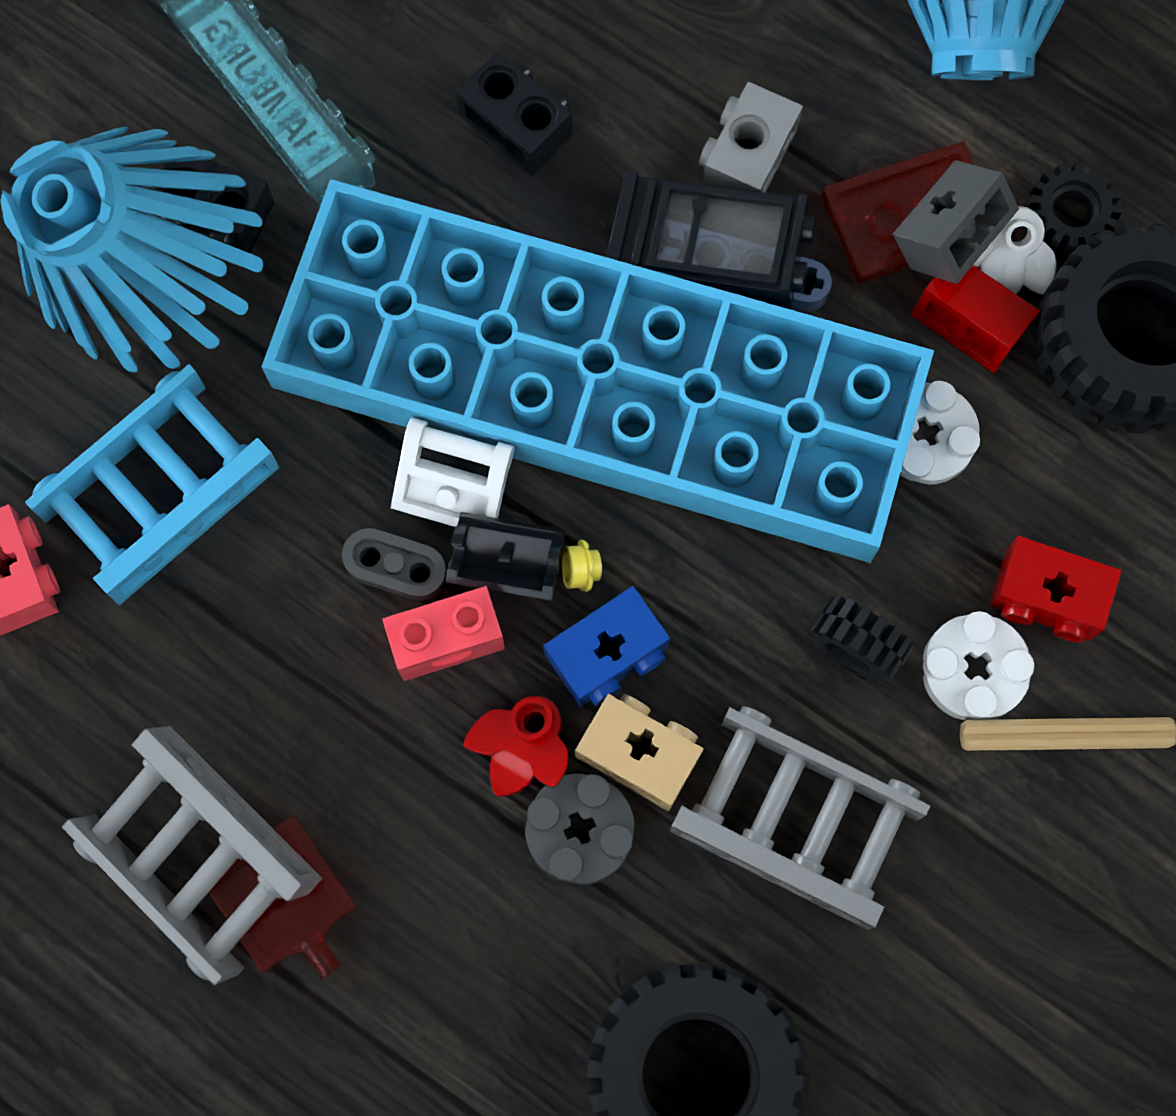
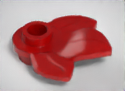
(516, 751)

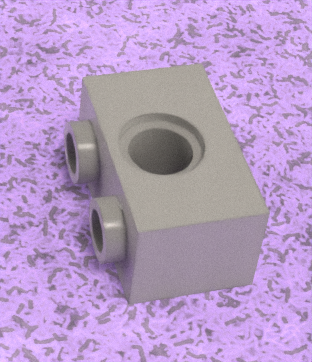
(755, 117)

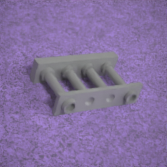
(242, 836)
(803, 872)

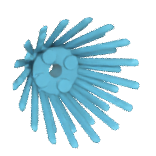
(984, 35)
(88, 218)

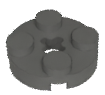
(567, 858)

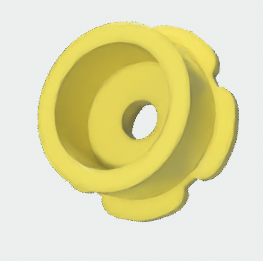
(580, 566)

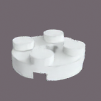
(955, 441)
(1007, 666)

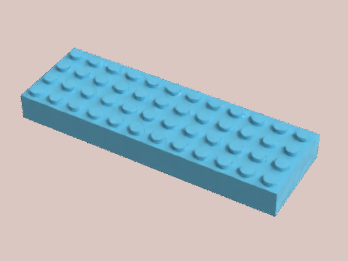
(601, 369)

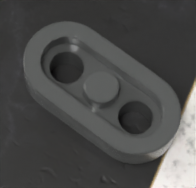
(396, 563)

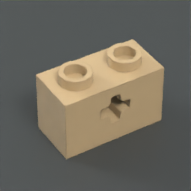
(608, 750)

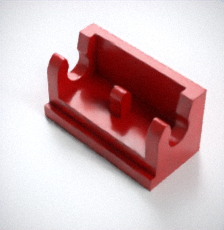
(975, 316)

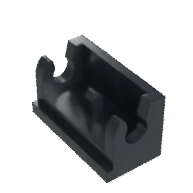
(506, 556)

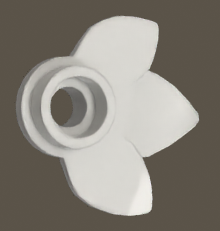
(1021, 262)

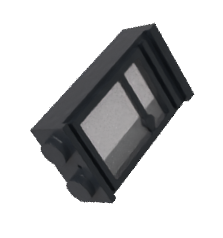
(715, 236)

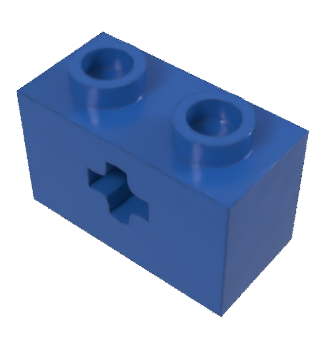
(620, 621)

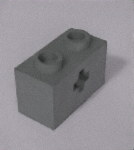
(956, 221)

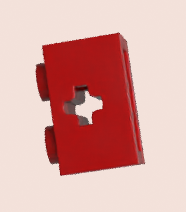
(1080, 583)

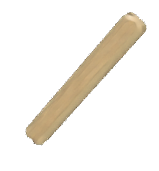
(1068, 733)

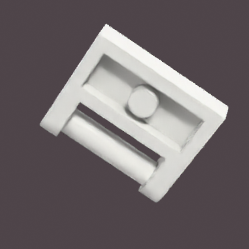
(445, 491)

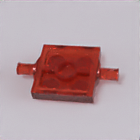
(290, 925)

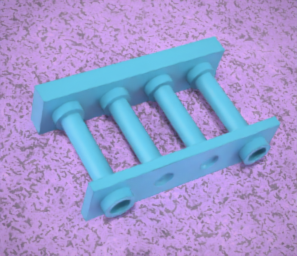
(163, 534)

